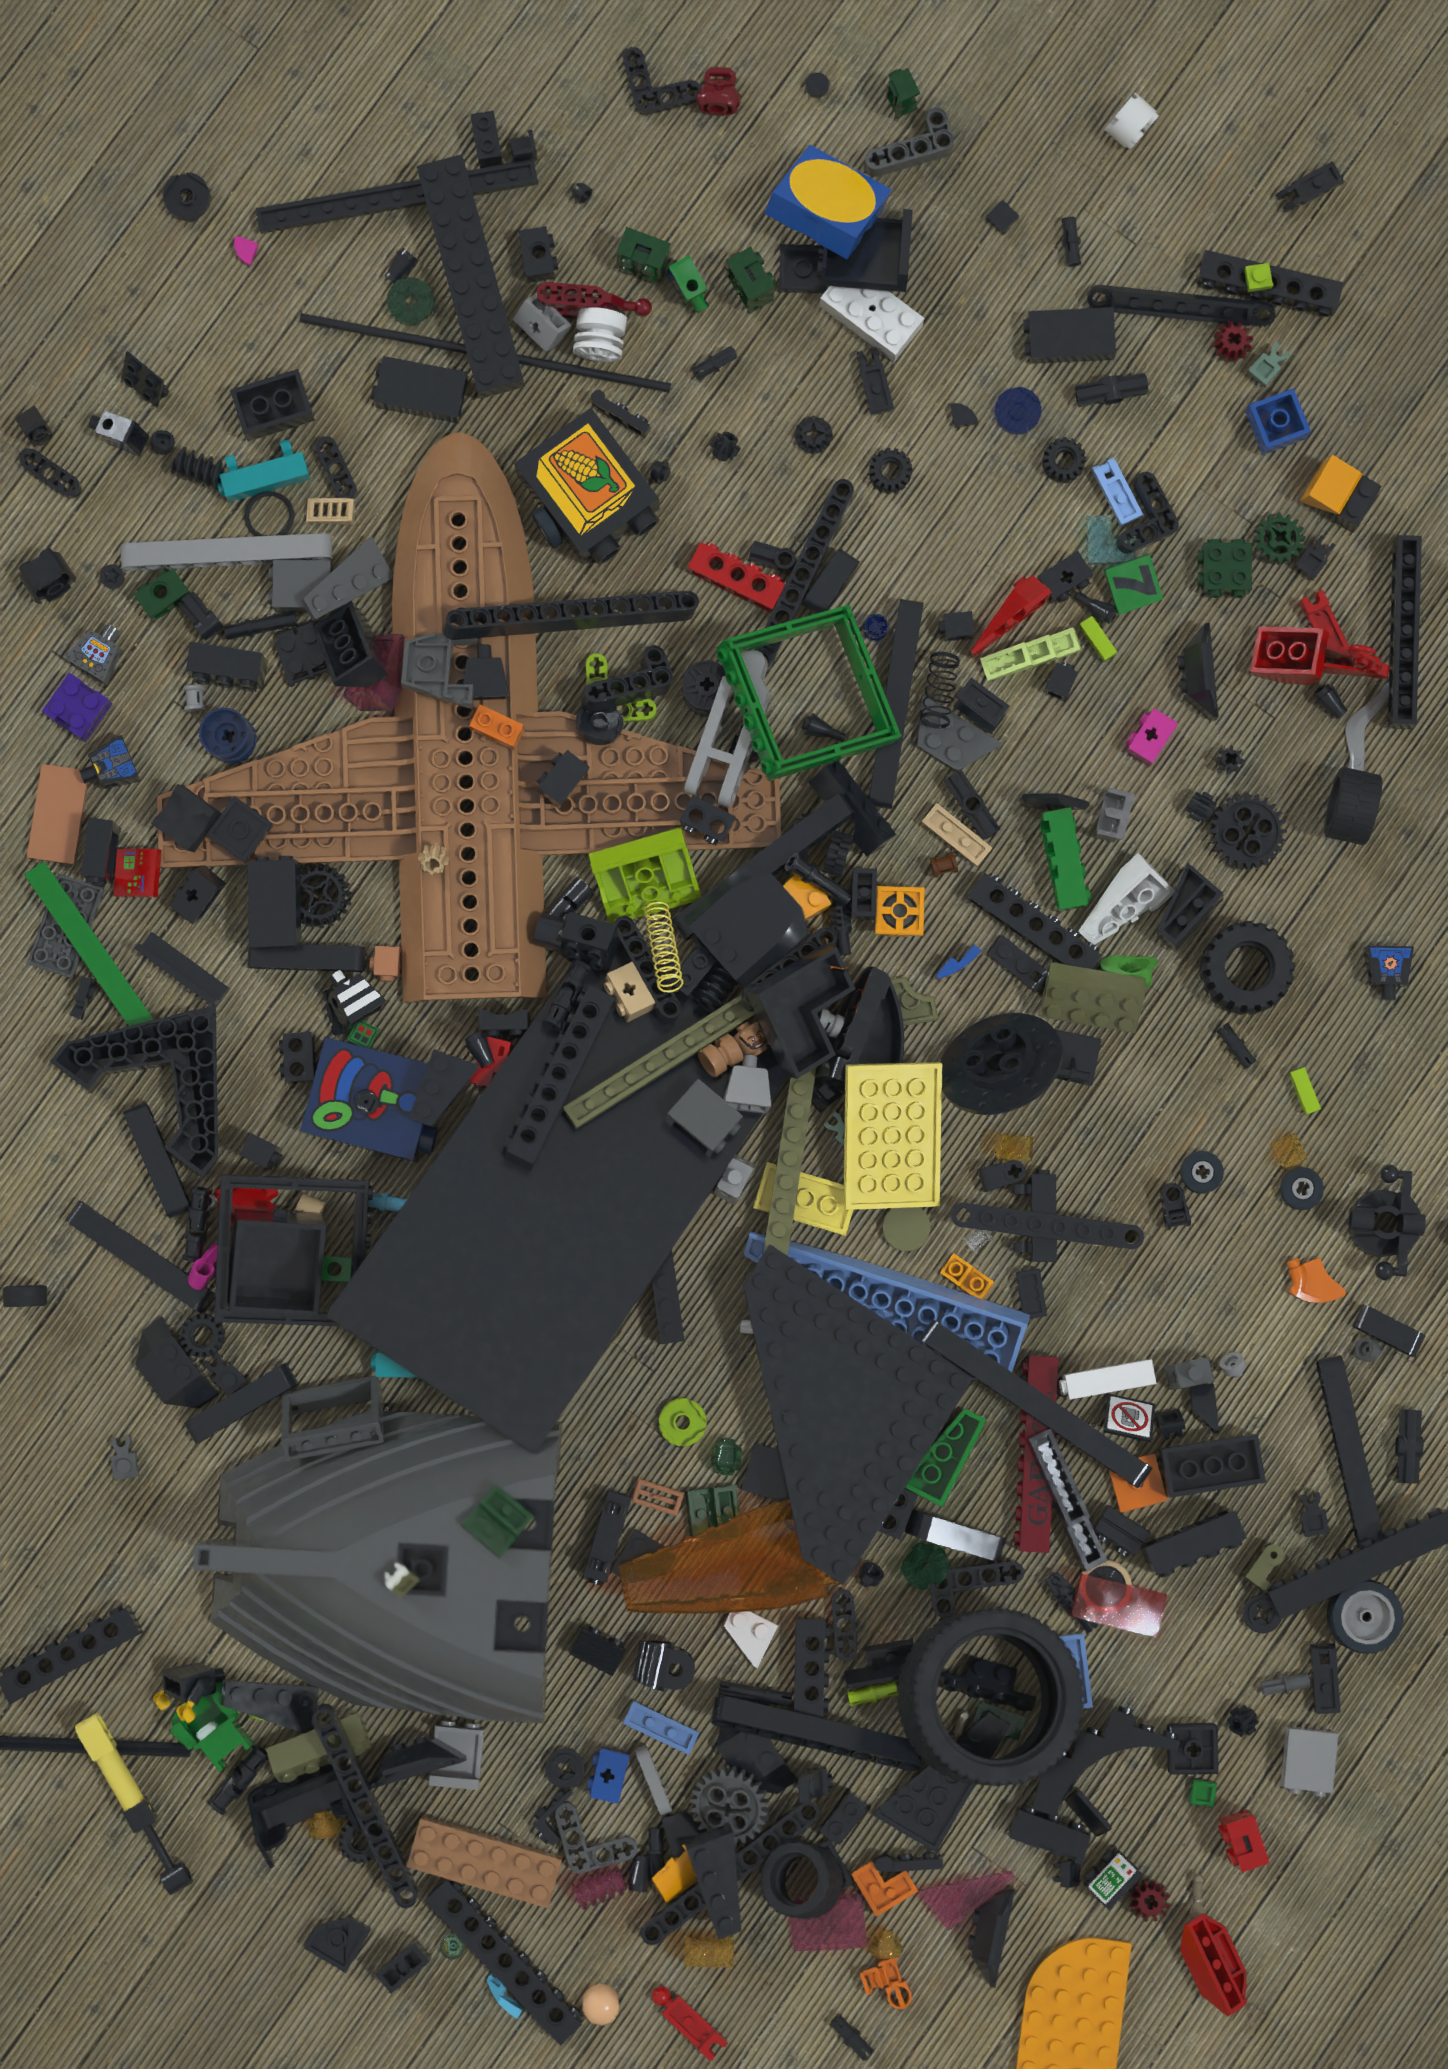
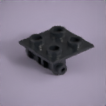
(143, 380)

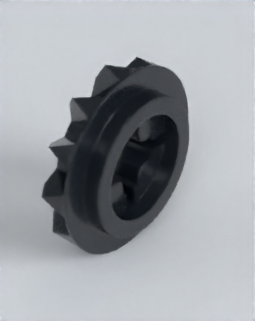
(822, 441)
(1260, 1625)
(569, 1779)

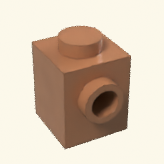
(386, 963)

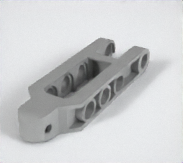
(757, 667)

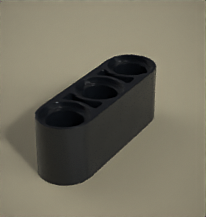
(830, 582)
(1389, 1330)

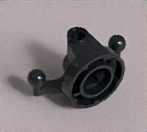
(1409, 1223)

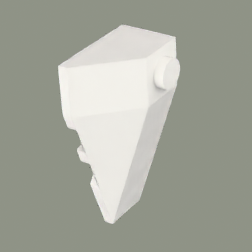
(1131, 893)

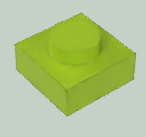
(1258, 277)

